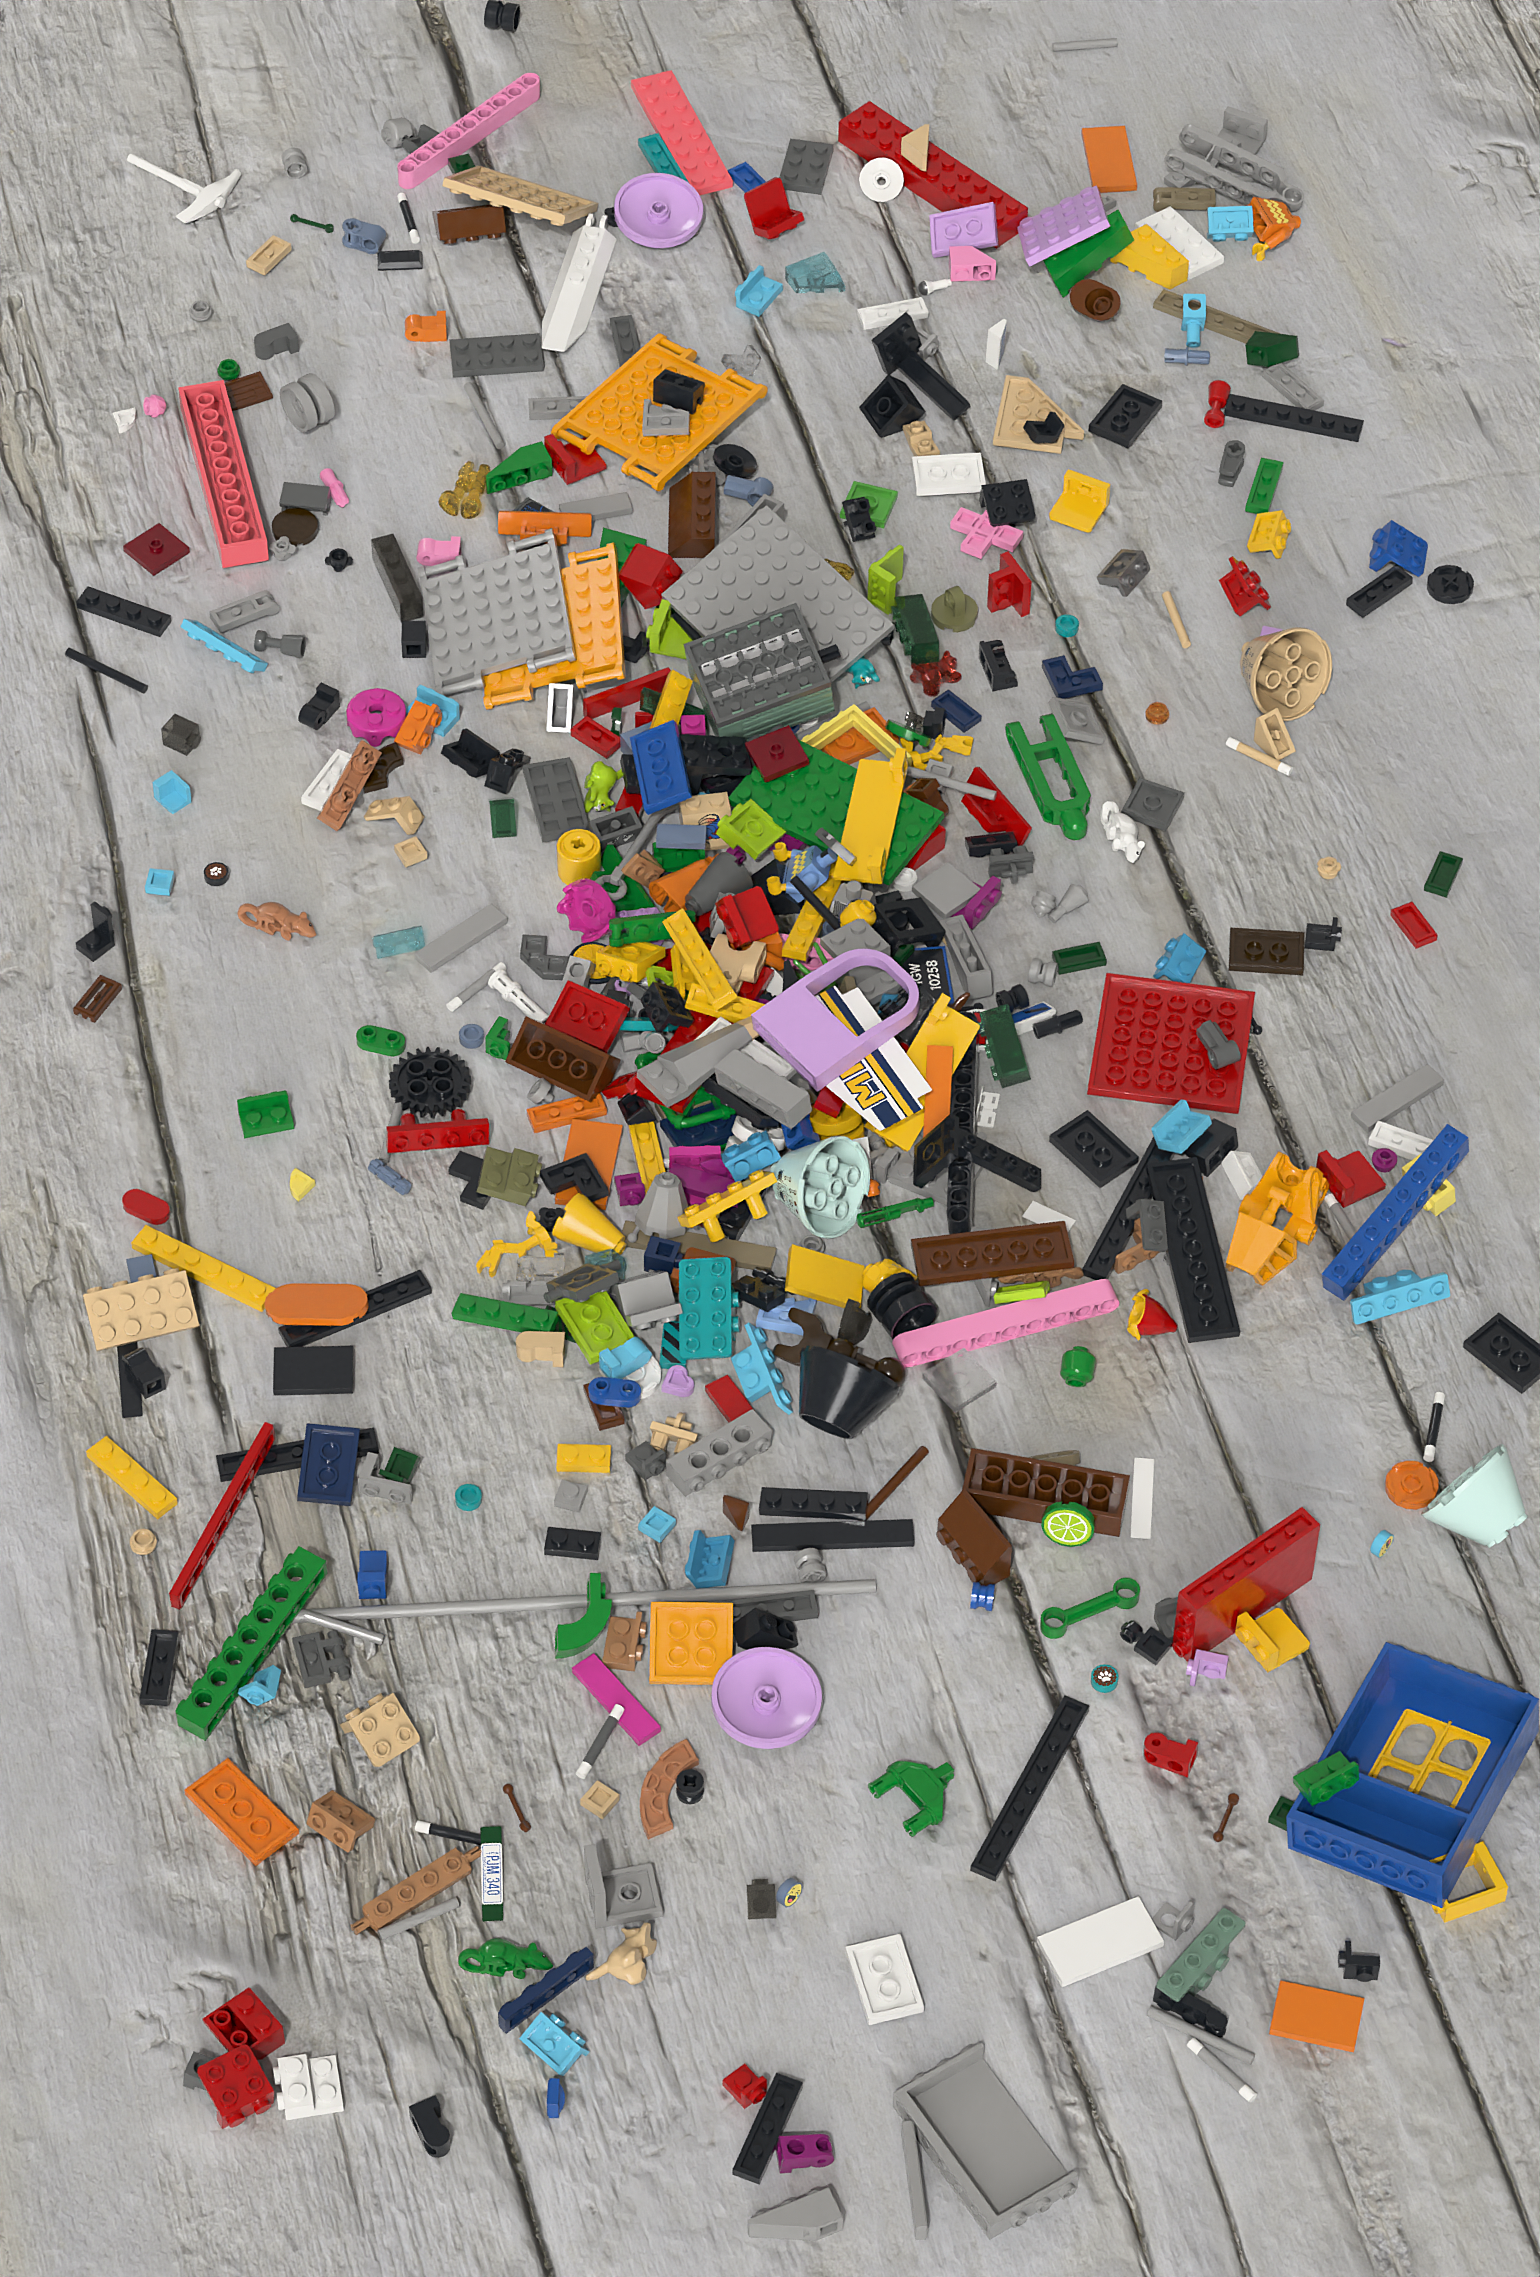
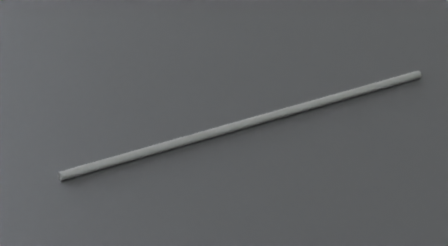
(580, 1601)

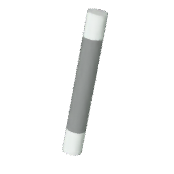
(473, 988)
(1340, 1215)
(1222, 2070)

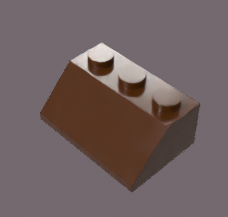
(469, 223)
(974, 1541)

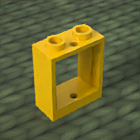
(1490, 1876)

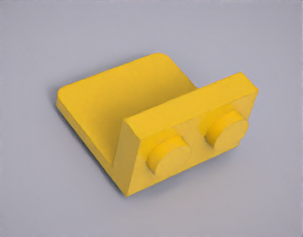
(1081, 501)
(1271, 1638)

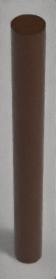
(896, 1480)

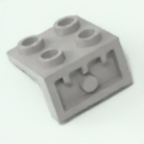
(1246, 128)

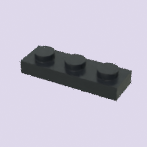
(1379, 591)
(159, 1667)

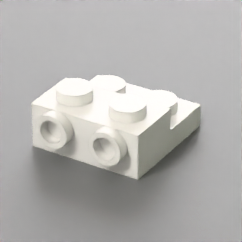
(308, 2086)

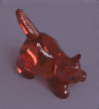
(935, 673)

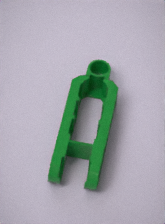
(1068, 813)

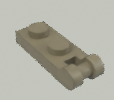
(1183, 198)

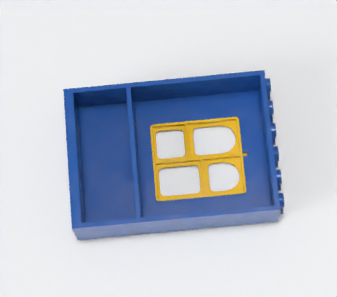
(1394, 1831)

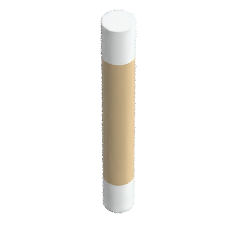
(1259, 756)

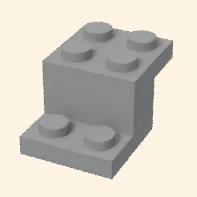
(869, 979)
(646, 1299)

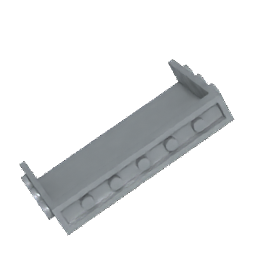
(983, 2143)

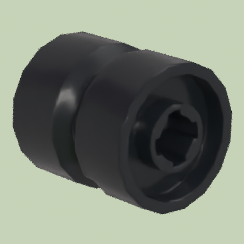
(502, 15)

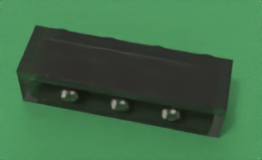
(397, 578)

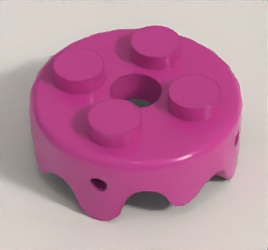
(375, 726)
(577, 903)

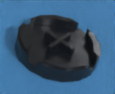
(1450, 584)

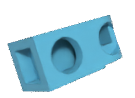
(624, 1358)

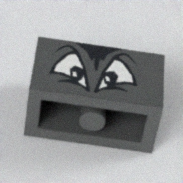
(616, 828)

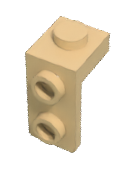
(401, 808)

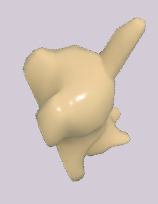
(627, 1959)

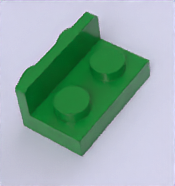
(265, 1114)
(1327, 1778)

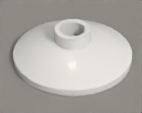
(884, 169)

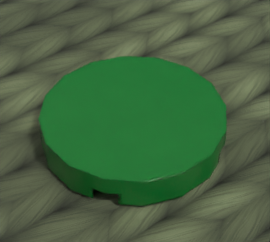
(908, 733)

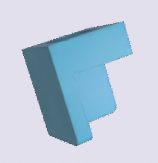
(171, 792)

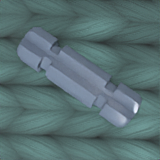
(389, 1176)

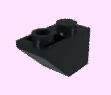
(764, 1630)

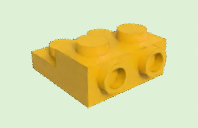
(629, 960)

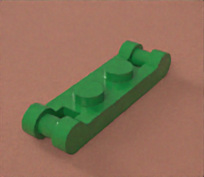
(641, 928)

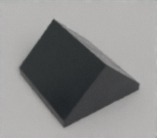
(783, 902)

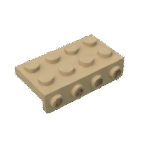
(140, 1309)

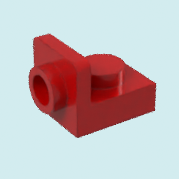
(745, 2086)

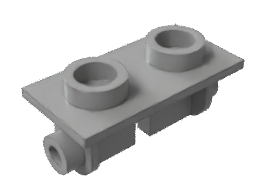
(525, 1293)

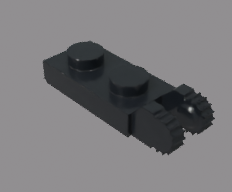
(1194, 2012)

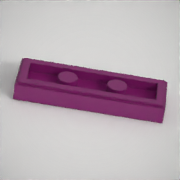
(700, 1182)

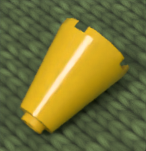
(588, 1227)

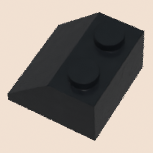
(891, 407)

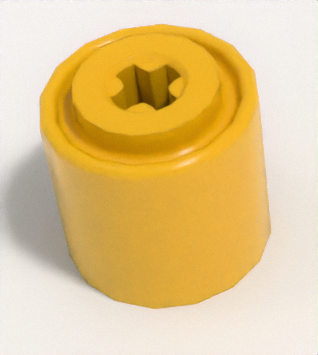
(578, 855)

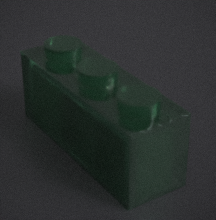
(1003, 1046)

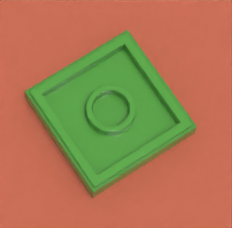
(880, 501)

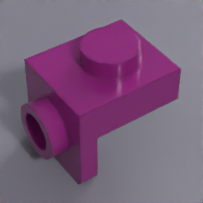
(629, 1189)

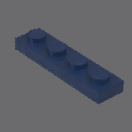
(541, 1993)

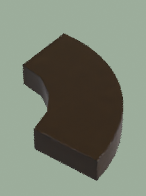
(387, 762)

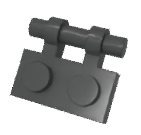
(312, 1661)

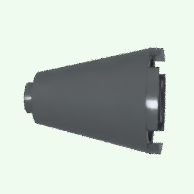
(720, 876)

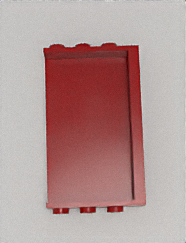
(1246, 1582)

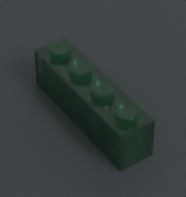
(915, 629)

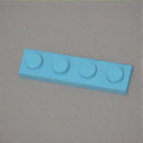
(218, 642)

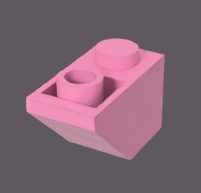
(970, 264)

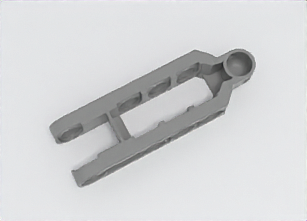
(1216, 151)

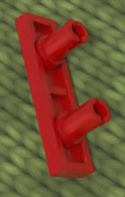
(437, 1135)

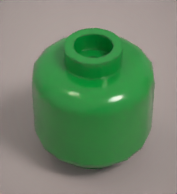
(1077, 1366)

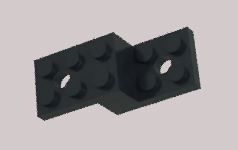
(701, 756)

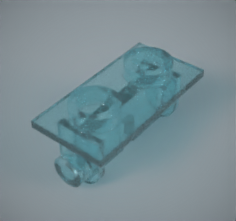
(398, 942)

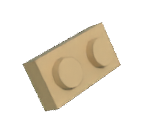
(268, 255)

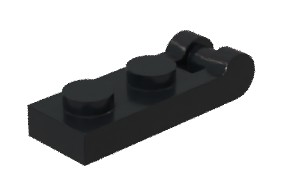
(737, 1218)

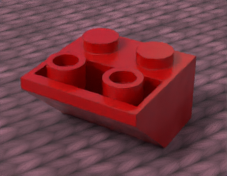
(246, 2022)

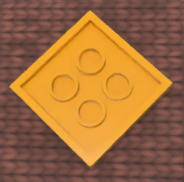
(689, 1641)

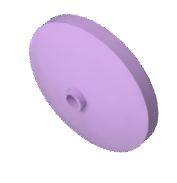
(658, 210)
(766, 1697)

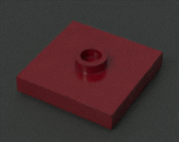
(156, 549)
(777, 753)

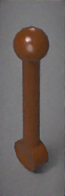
(1233, 1800)
(524, 1825)

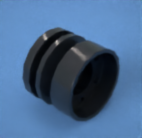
(901, 1304)

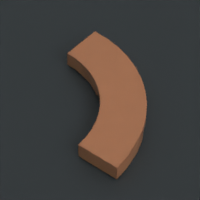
(658, 1787)

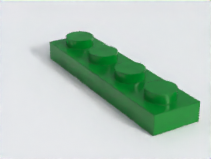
(503, 1314)

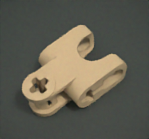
(739, 965)

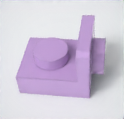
(1207, 1664)

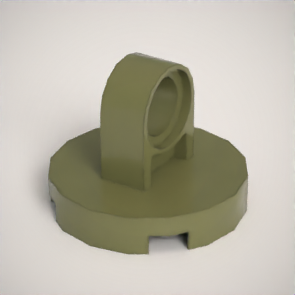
(954, 610)

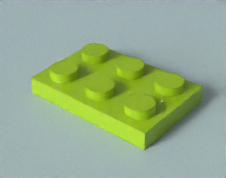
(594, 1324)

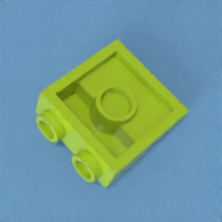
(750, 829)

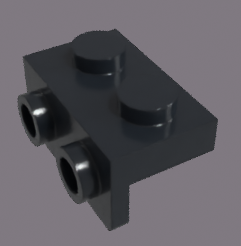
(470, 753)

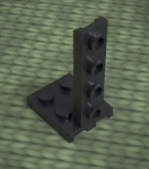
(898, 350)
(948, 1141)

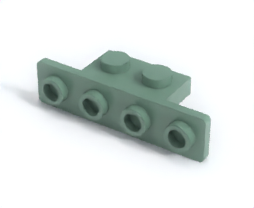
(1202, 1958)

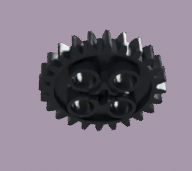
(433, 1080)

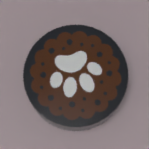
(216, 874)

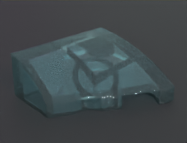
(813, 275)

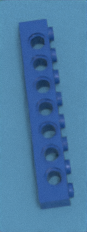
(1395, 1212)

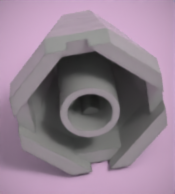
(662, 1206)

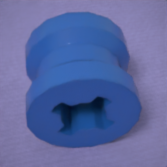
(982, 1596)

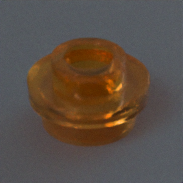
(1157, 713)

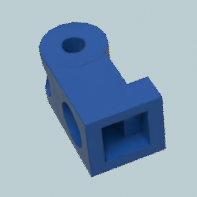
(800, 1134)

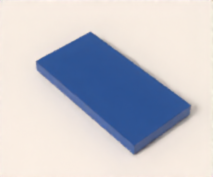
(660, 767)

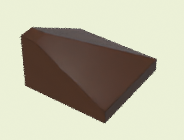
(736, 1511)

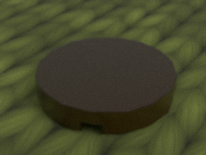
(295, 524)

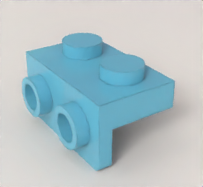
(1179, 1128)

